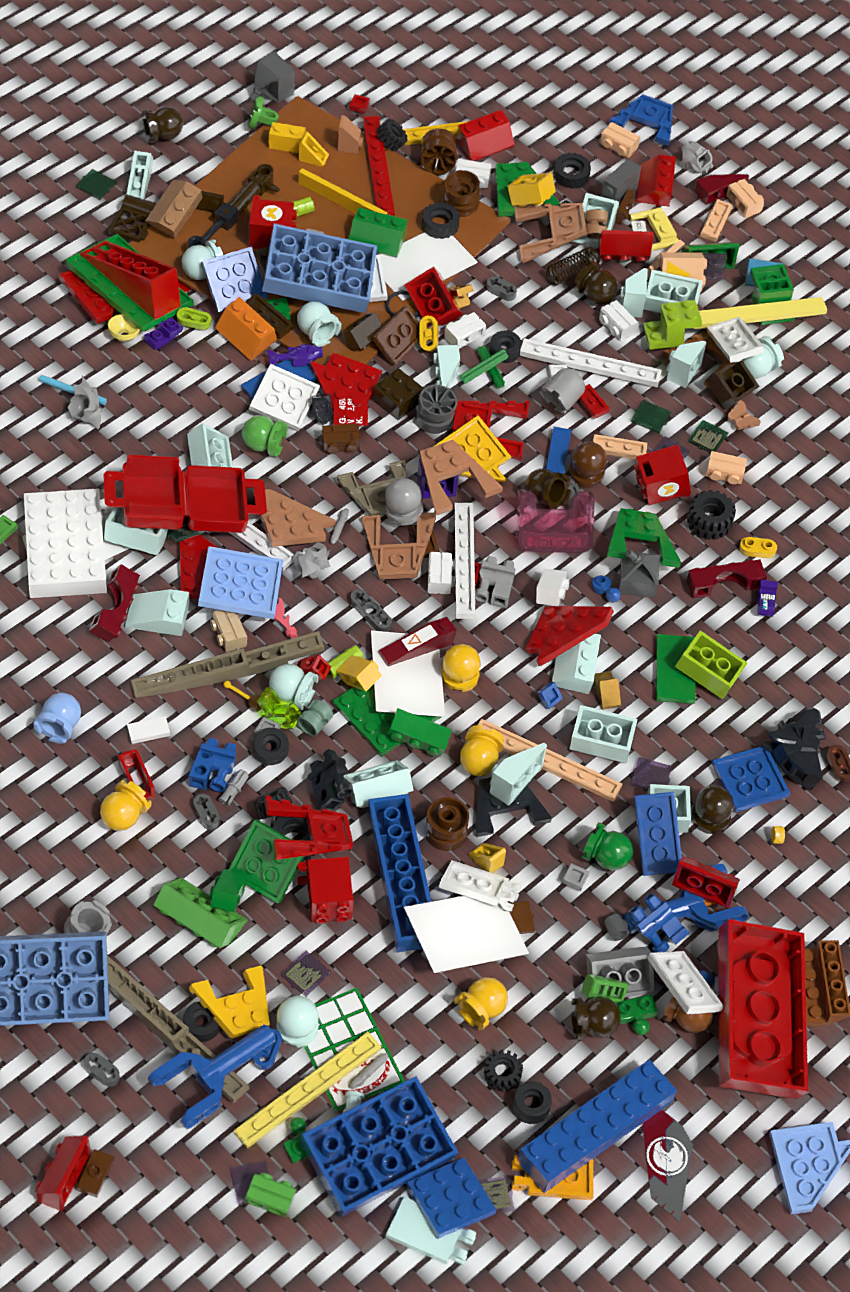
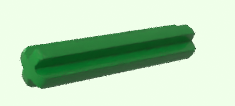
(484, 366)
(493, 372)

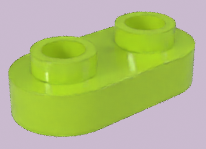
(194, 318)

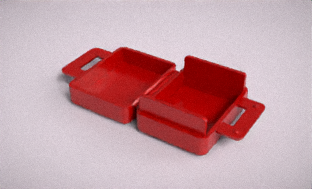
(161, 494)

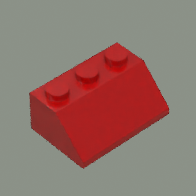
(485, 135)
(656, 180)
(625, 245)
(433, 297)
(705, 882)
(63, 1171)

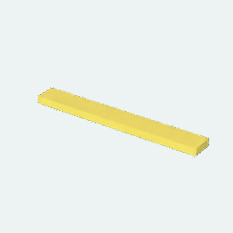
(765, 311)
(307, 1090)

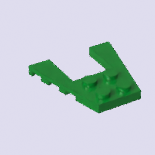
(504, 176)
(645, 527)

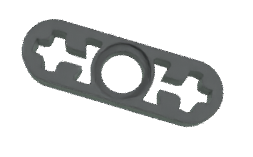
(372, 619)

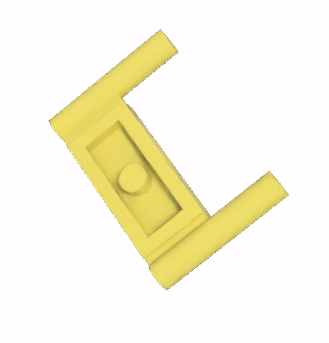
(660, 225)

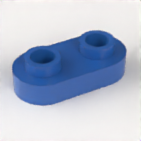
(269, 1053)

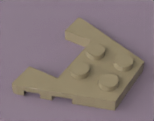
(372, 496)

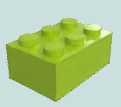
(711, 664)

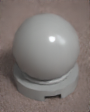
(403, 501)
(88, 918)

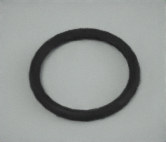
(391, 296)

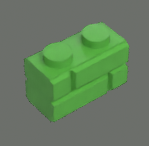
(270, 1194)

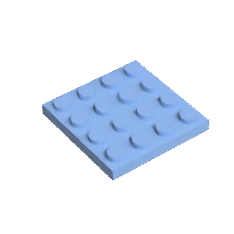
(240, 582)

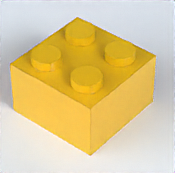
(531, 189)

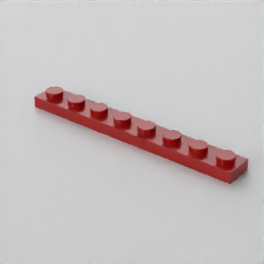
(378, 165)

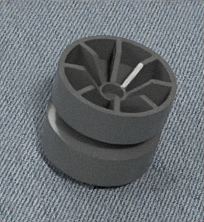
(436, 409)

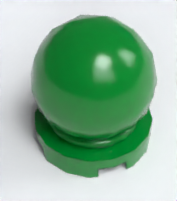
(610, 849)

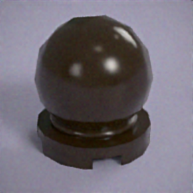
(163, 123)
(597, 284)
(549, 487)
(713, 809)
(596, 1017)

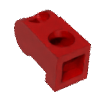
(316, 665)

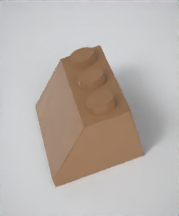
(175, 207)

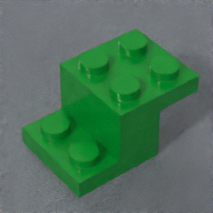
(771, 286)

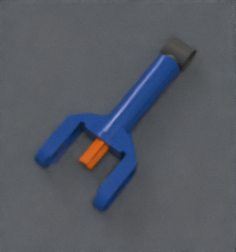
(685, 906)

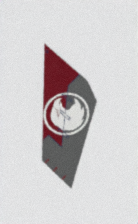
(668, 1161)

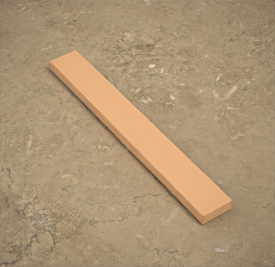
(560, 765)

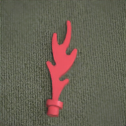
(279, 614)

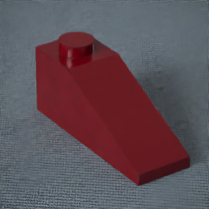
(716, 186)

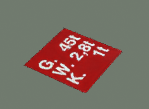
(346, 404)

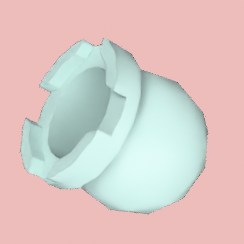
(195, 255)
(318, 323)
(765, 362)
(293, 685)
(297, 1021)

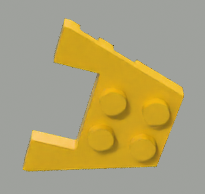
(238, 1012)

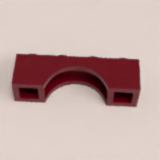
(746, 574)
(122, 584)

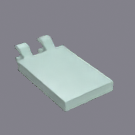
(414, 1232)

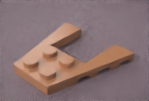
(566, 225)
(448, 461)
(398, 560)

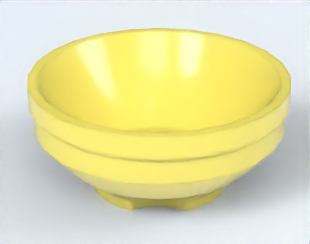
(118, 325)

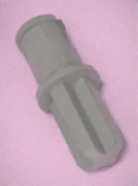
(233, 788)

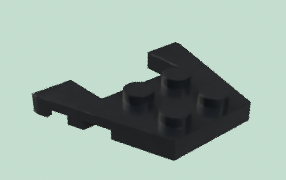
(490, 805)

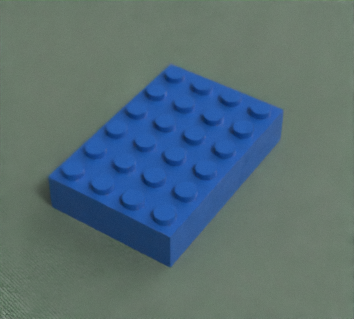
(378, 1146)

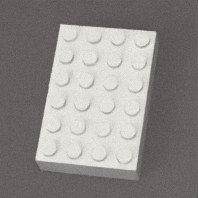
(64, 543)

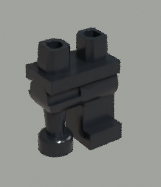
(324, 777)

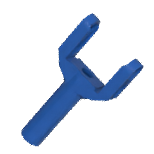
(212, 1071)

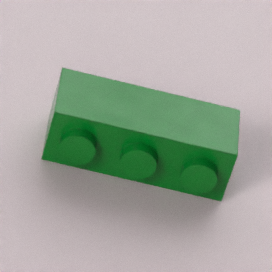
(418, 732)

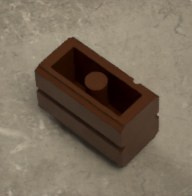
(340, 438)

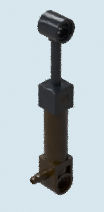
(227, 214)

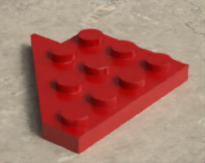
(90, 300)
(346, 378)
(192, 564)
(564, 628)

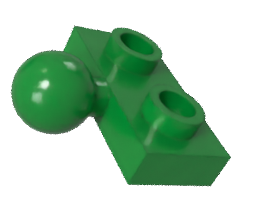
(638, 1010)
(294, 1147)

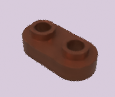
(841, 764)

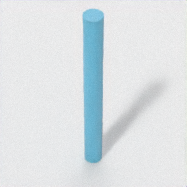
(63, 386)

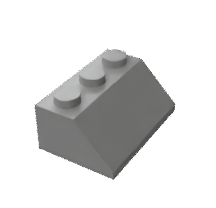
(625, 966)

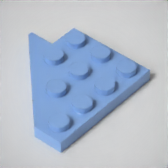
(807, 1162)

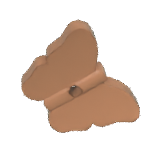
(741, 418)

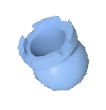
(58, 717)

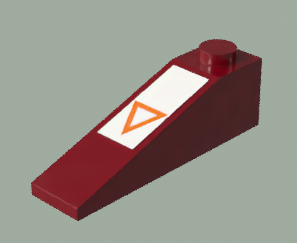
(420, 642)

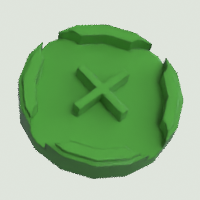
(261, 114)

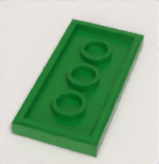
(672, 683)

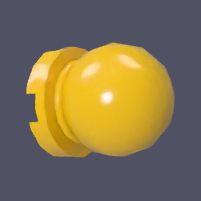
(461, 668)
(481, 750)
(123, 808)
(483, 1002)

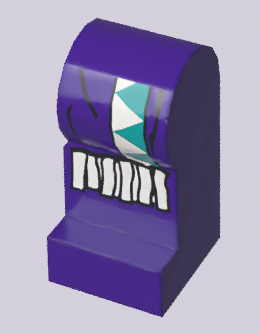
(766, 598)

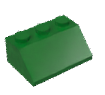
(380, 230)
(730, 248)

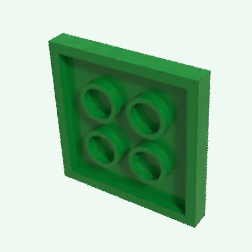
(258, 862)

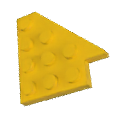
(482, 446)

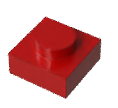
(359, 103)

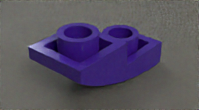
(163, 334)

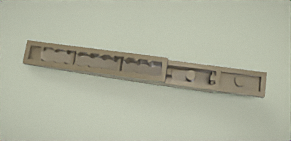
(227, 666)
(165, 1024)

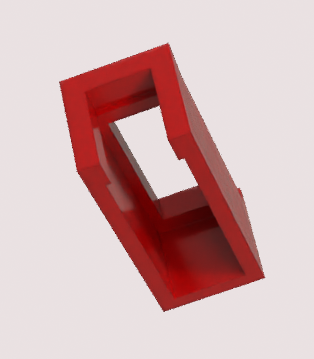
(130, 759)

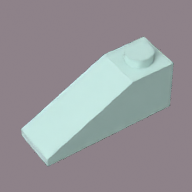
(140, 174)

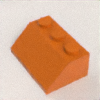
(245, 329)

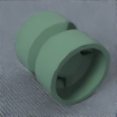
(315, 718)

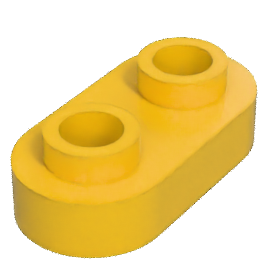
(428, 334)
(758, 547)

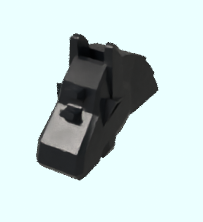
(797, 747)

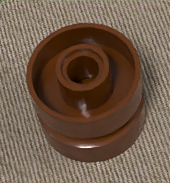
(438, 151)
(447, 824)

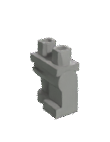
(499, 577)

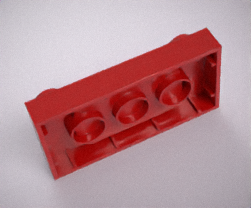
(762, 1010)

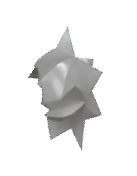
(85, 404)
(312, 560)

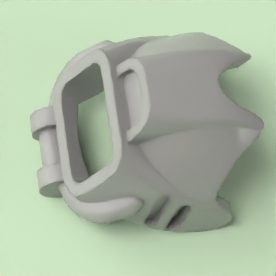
(691, 155)

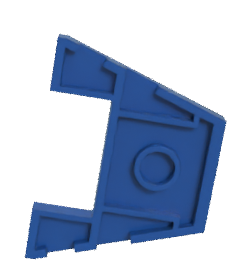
(649, 112)

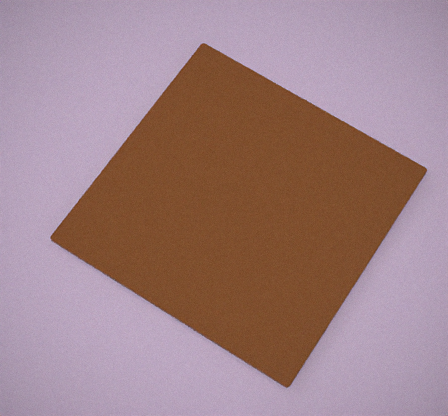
(411, 189)

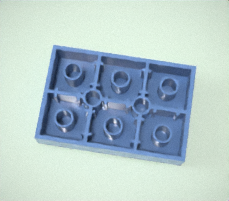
(319, 268)
(54, 978)

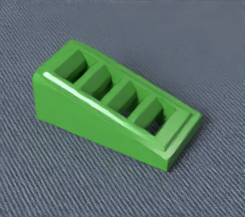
(592, 985)

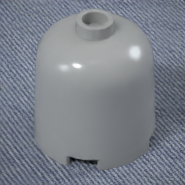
(563, 389)

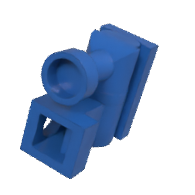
(211, 759)
(657, 917)

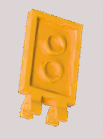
(576, 1186)

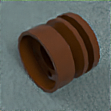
(462, 191)

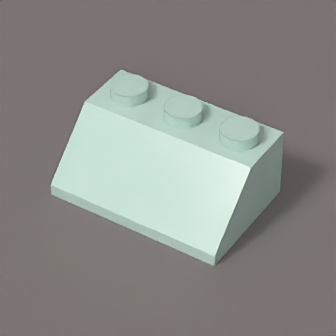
(670, 288)
(209, 447)
(142, 539)
(577, 666)
(379, 782)

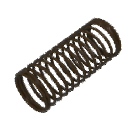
(585, 251)

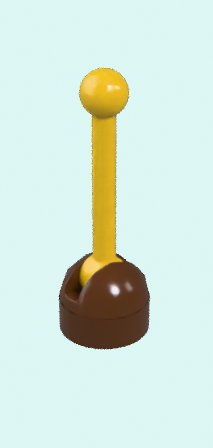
(252, 700)

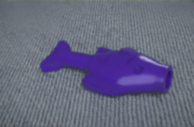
(300, 355)

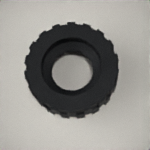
(572, 180)
(440, 230)

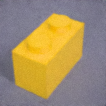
(285, 137)
(359, 672)

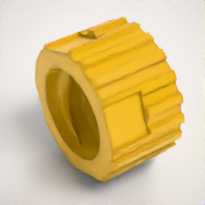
(777, 834)

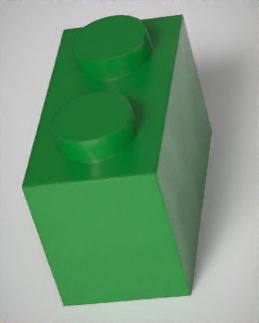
(228, 890)

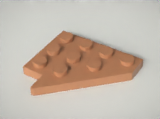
(292, 522)

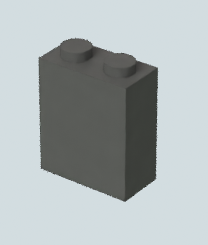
(621, 180)

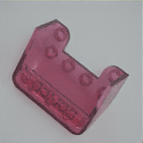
(555, 529)

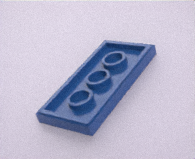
(251, 386)
(658, 833)

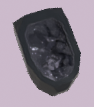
(322, 407)

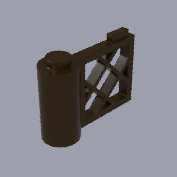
(137, 209)

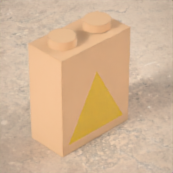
(684, 264)

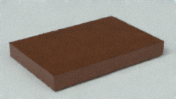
(398, 335)

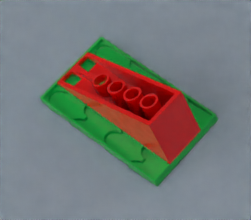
(131, 282)

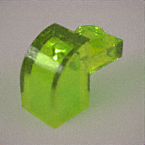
(278, 711)

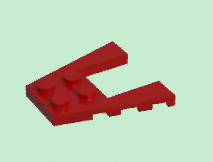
(468, 410)
(327, 830)

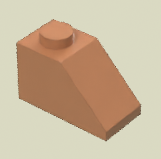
(349, 136)

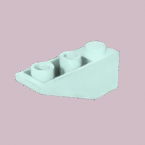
(447, 363)

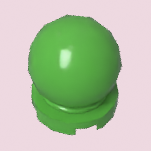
(262, 434)

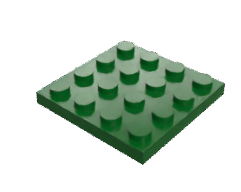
(360, 711)

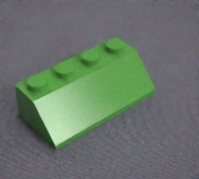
(193, 909)

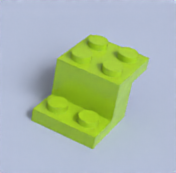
(674, 321)

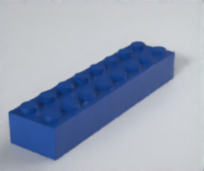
(399, 864)
(596, 1126)

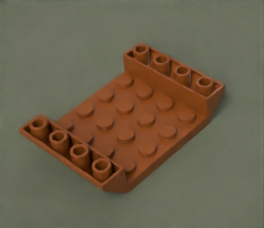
(825, 984)

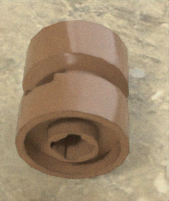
(596, 223)

